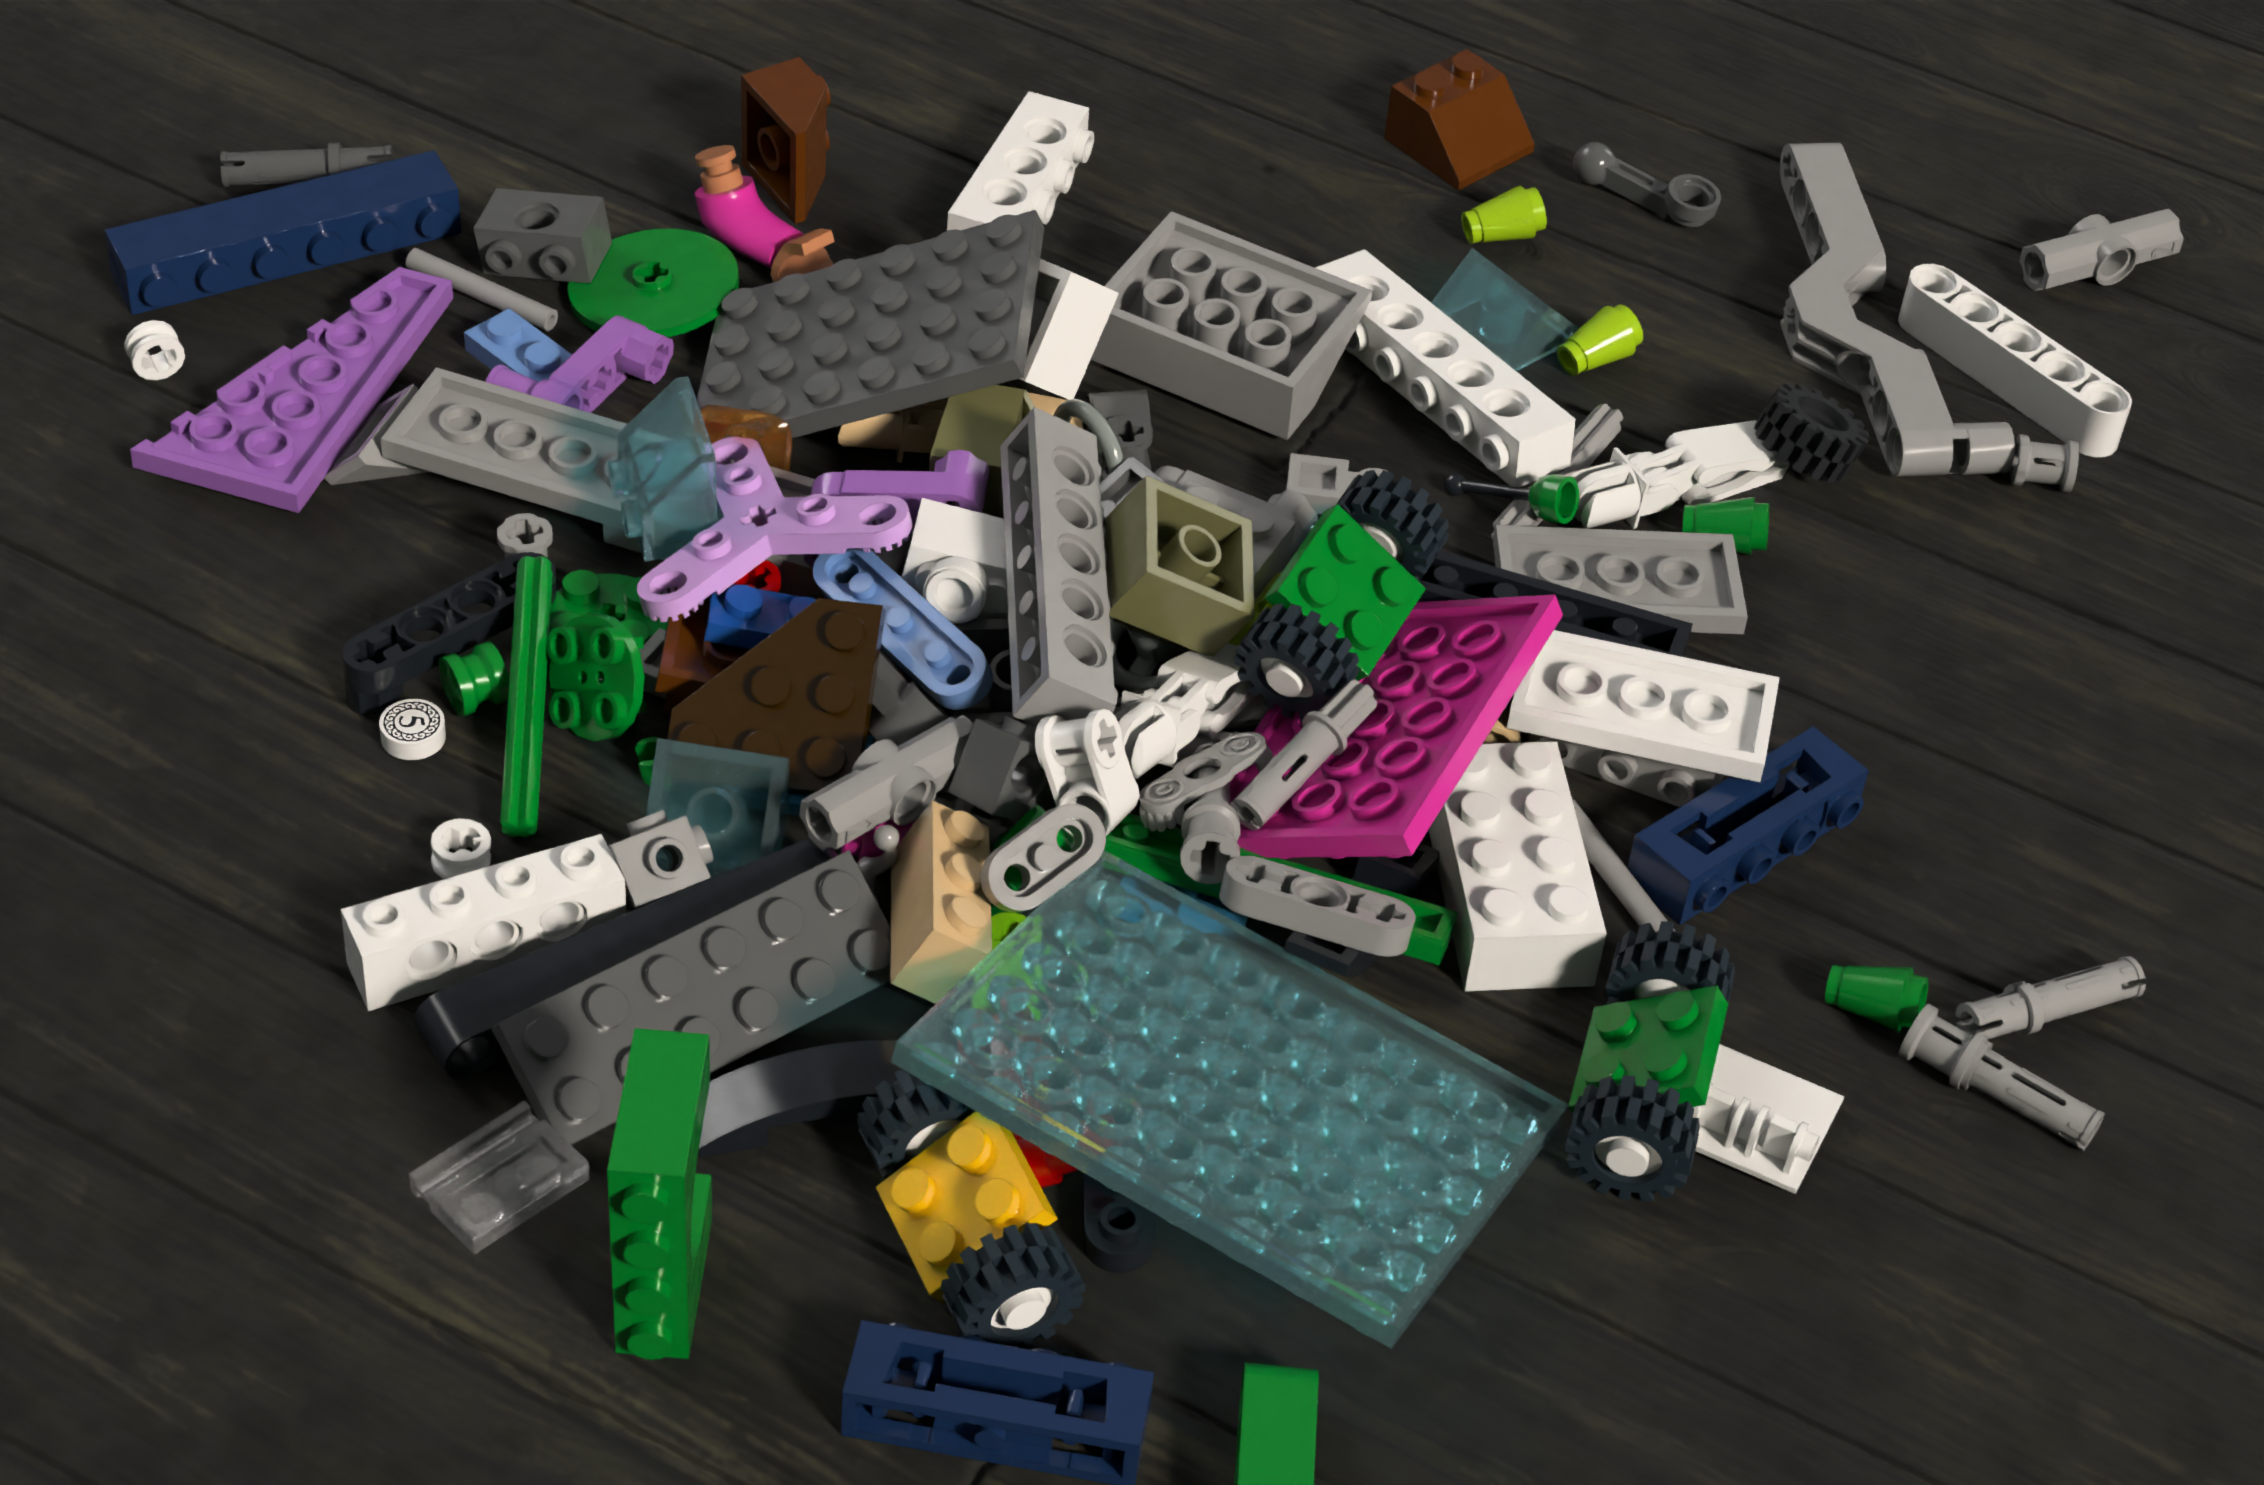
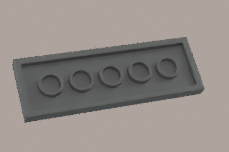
(730, 977)

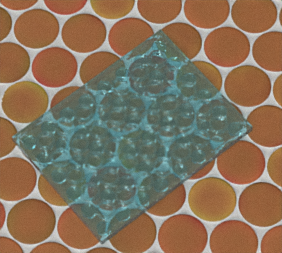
(1236, 1093)

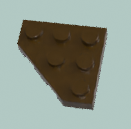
(795, 694)

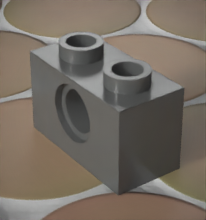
(543, 235)

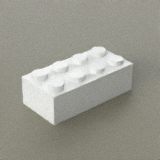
(1518, 873)

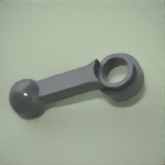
(1597, 165)

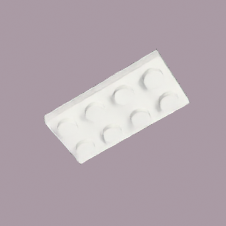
(1647, 705)

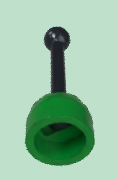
(1551, 496)

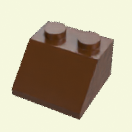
(1458, 120)
(786, 133)

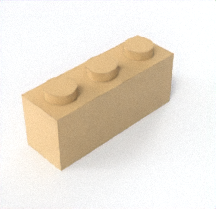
(938, 902)

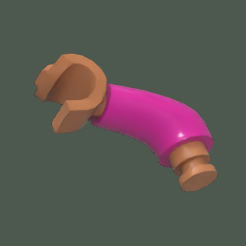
(744, 223)

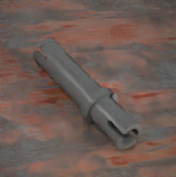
(297, 165)

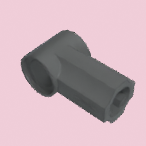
(900, 706)

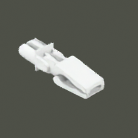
(1695, 468)
(1194, 697)

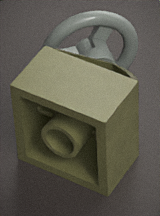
(987, 416)
(1175, 577)

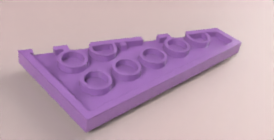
(301, 407)

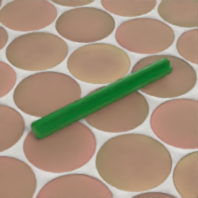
(526, 697)

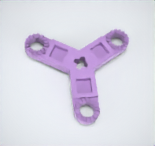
(763, 524)

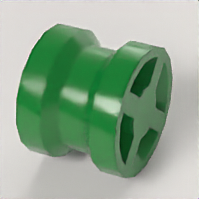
(474, 678)

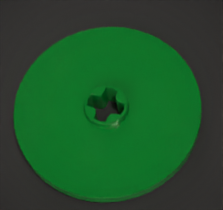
(659, 280)

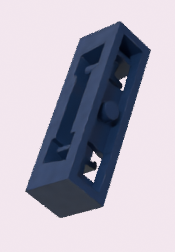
(1815, 797)
(996, 1402)

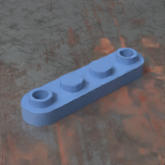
(913, 631)

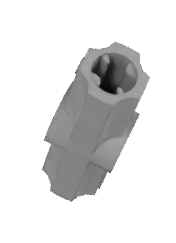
(2101, 250)
(886, 785)

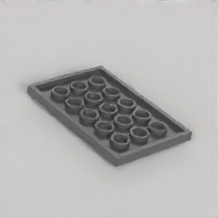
(880, 329)

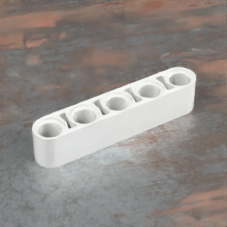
(2014, 360)

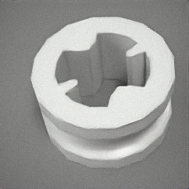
(147, 336)
(459, 835)

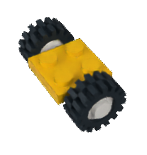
(969, 1213)

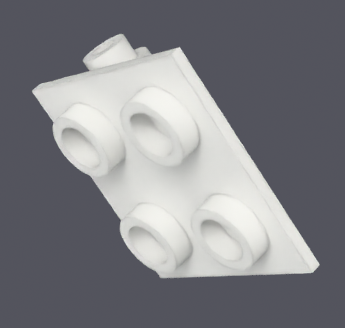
(1763, 1119)

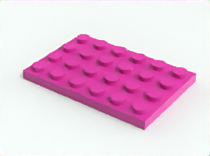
(1435, 706)

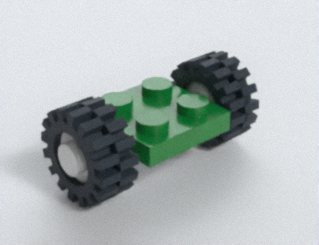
(1342, 594)
(1649, 1062)

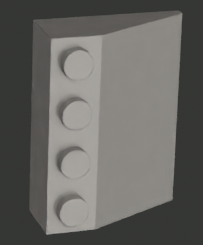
(1229, 324)

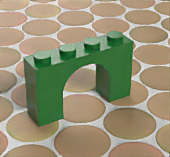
(656, 1197)

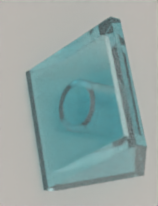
(1502, 312)
(729, 793)

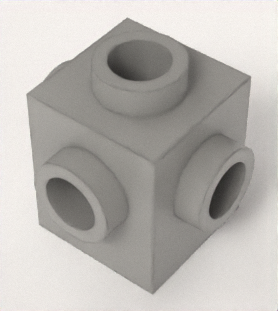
(636, 857)

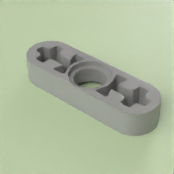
(1317, 906)

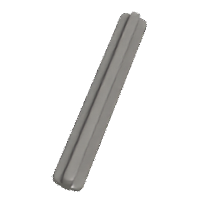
(1588, 443)

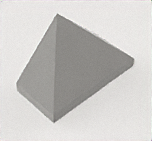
(363, 455)

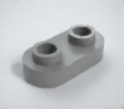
(1040, 859)

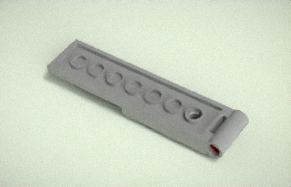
(547, 458)

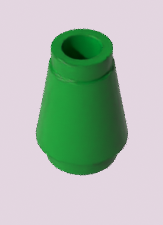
(1739, 517)
(1878, 994)

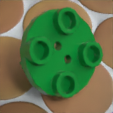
(595, 676)

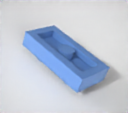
(516, 344)

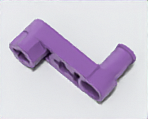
(597, 366)
(956, 480)

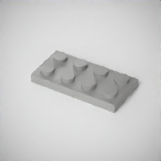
(1657, 571)

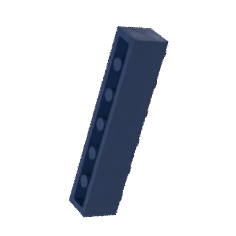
(283, 231)

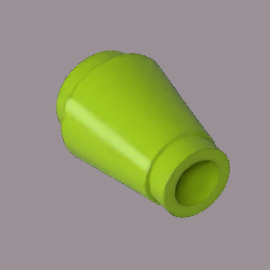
(1506, 217)
(1601, 340)

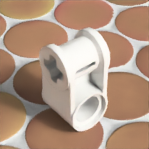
(1088, 765)

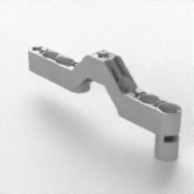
(1829, 339)

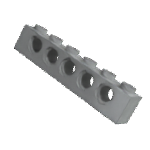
(1056, 571)

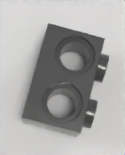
(1002, 770)

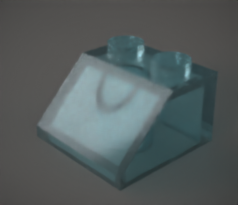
(665, 473)

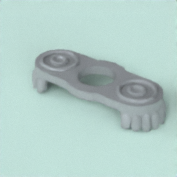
(1165, 797)

